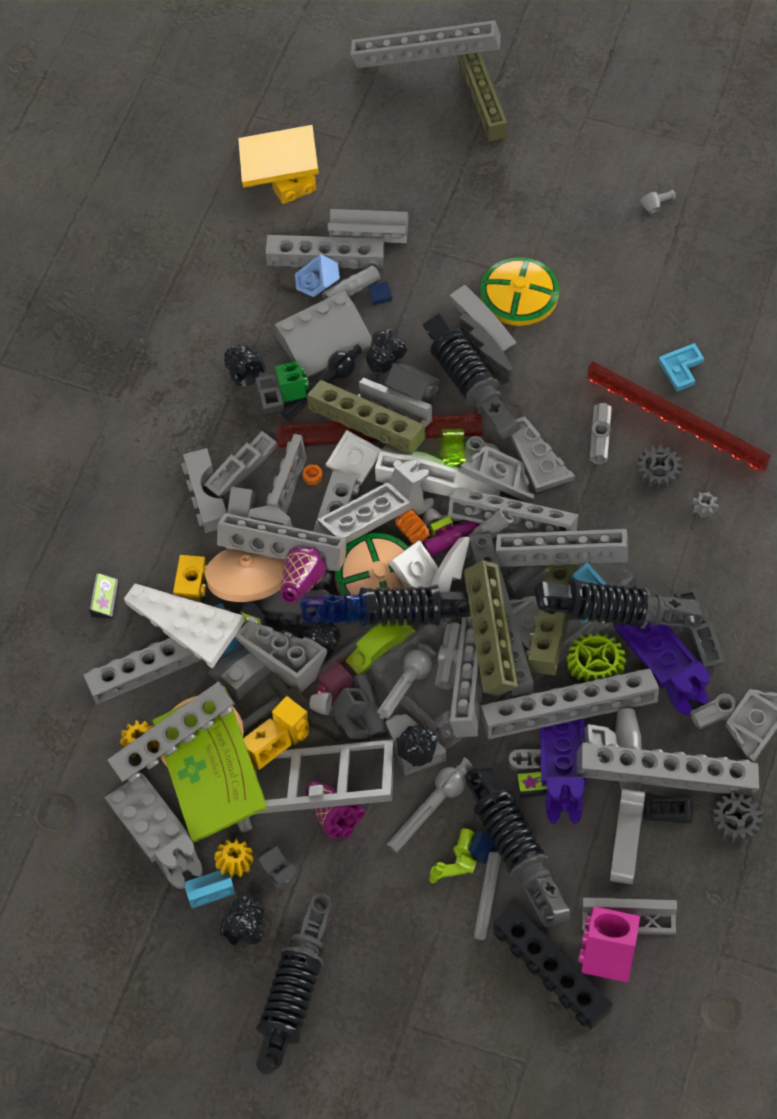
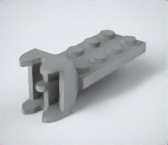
(284, 485)
(380, 504)
(155, 829)

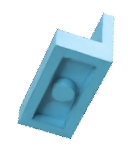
(208, 888)

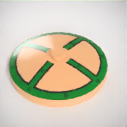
(368, 564)

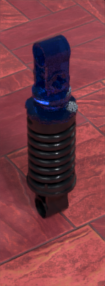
(401, 604)

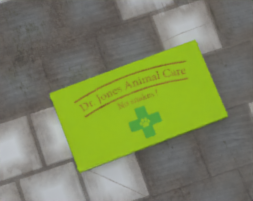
(213, 775)

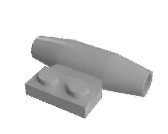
(626, 735)

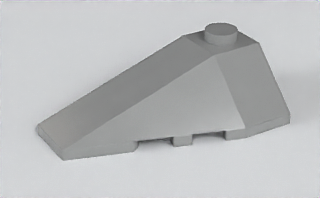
(291, 658)
(240, 672)

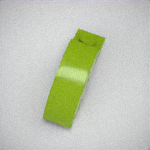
(375, 644)

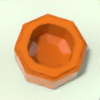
(312, 475)

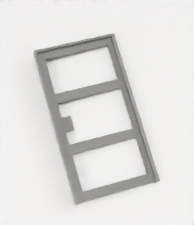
(342, 797)

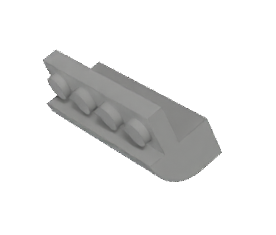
(369, 224)

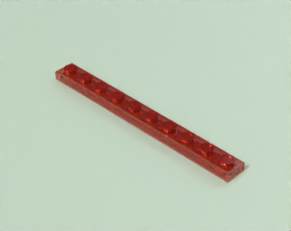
(683, 419)
(333, 432)

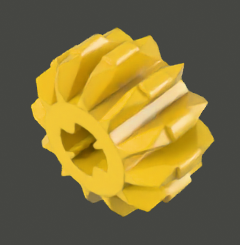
(135, 732)
(233, 858)

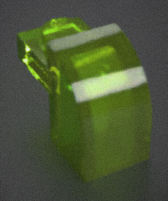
(452, 446)

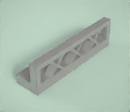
(396, 401)
(637, 907)

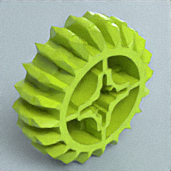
(594, 649)

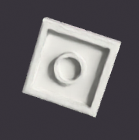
(354, 456)
(415, 566)

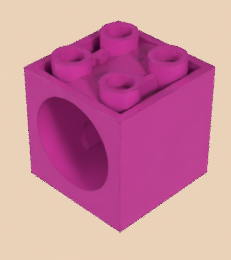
(609, 944)

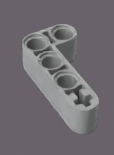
(627, 836)

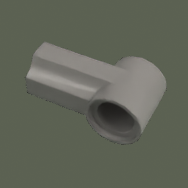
(712, 712)

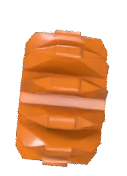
(412, 527)

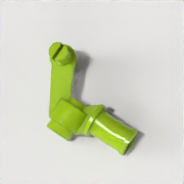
(464, 861)

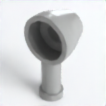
(651, 201)
(432, 516)
(322, 703)

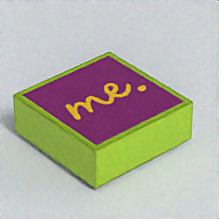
(438, 526)

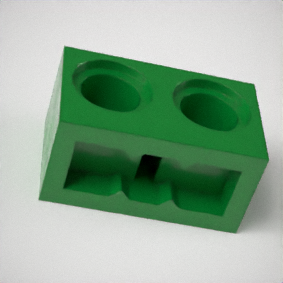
(292, 381)

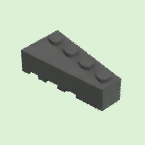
(288, 614)

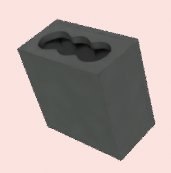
(413, 382)

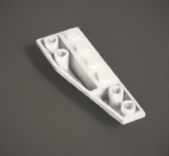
(442, 477)

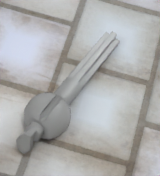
(416, 666)
(449, 784)

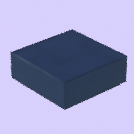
(380, 293)
(481, 847)

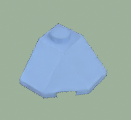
(317, 275)

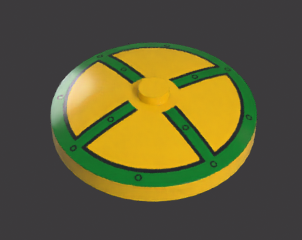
(520, 291)

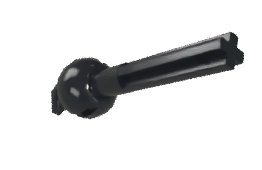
(340, 365)

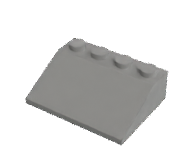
(321, 331)

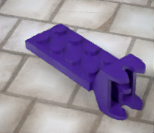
(670, 663)
(559, 769)

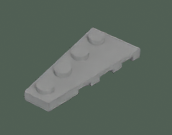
(540, 462)

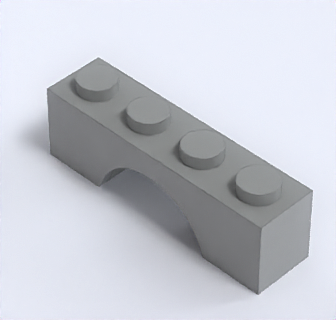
(200, 469)

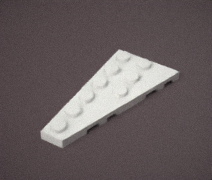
(190, 623)

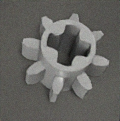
(705, 504)

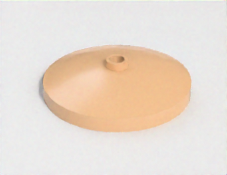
(243, 575)

